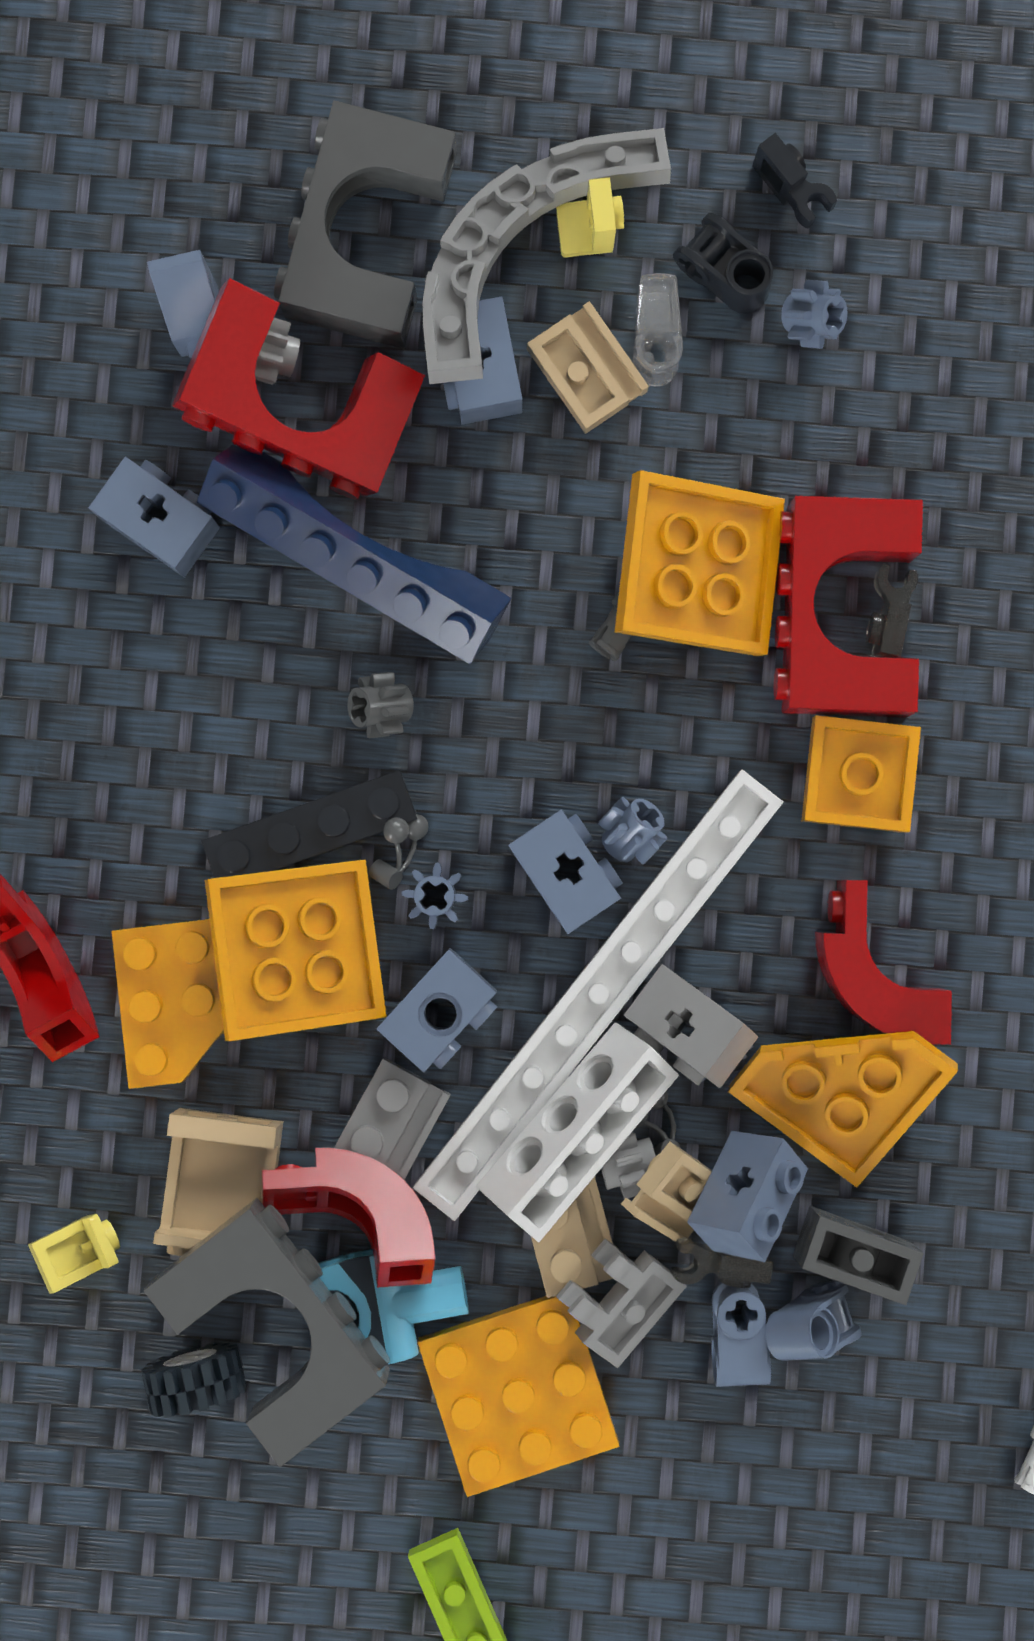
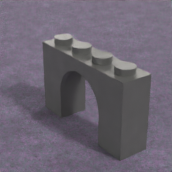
(359, 153)
(257, 1254)

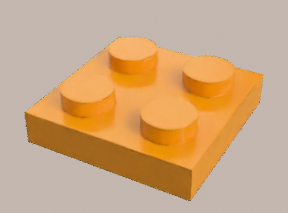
(861, 774)

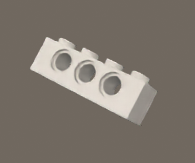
(577, 1131)

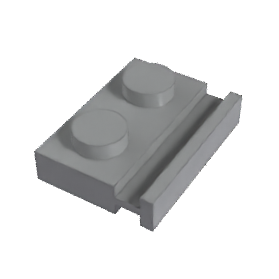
(393, 1117)

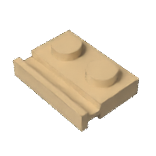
(587, 367)
(669, 1192)
(568, 1245)

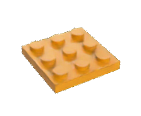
(699, 564)
(295, 949)
(517, 1393)

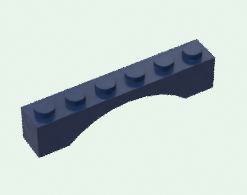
(429, 599)

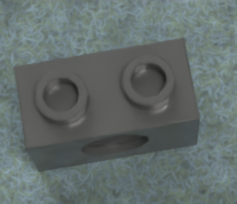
(857, 1255)

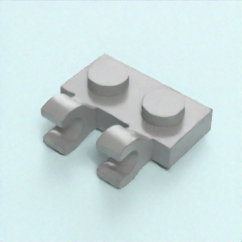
(628, 1310)

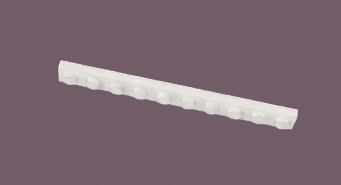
(598, 993)

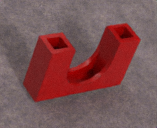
(224, 394)
(814, 671)

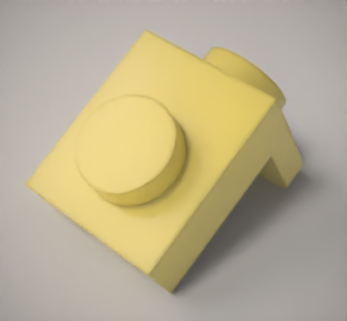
(590, 224)
(75, 1251)

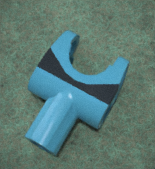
(394, 1310)

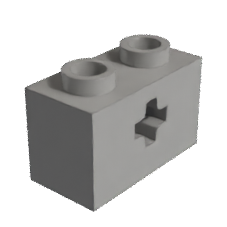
(718, 1036)

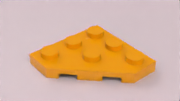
(166, 999)
(846, 1094)

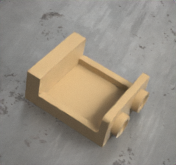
(212, 1172)

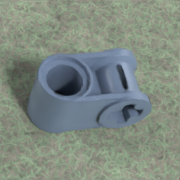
(812, 1324)
(739, 1340)

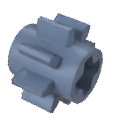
(814, 314)
(633, 830)
(420, 894)

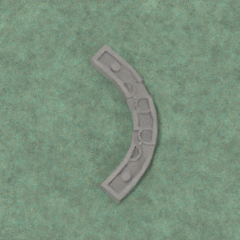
(503, 211)

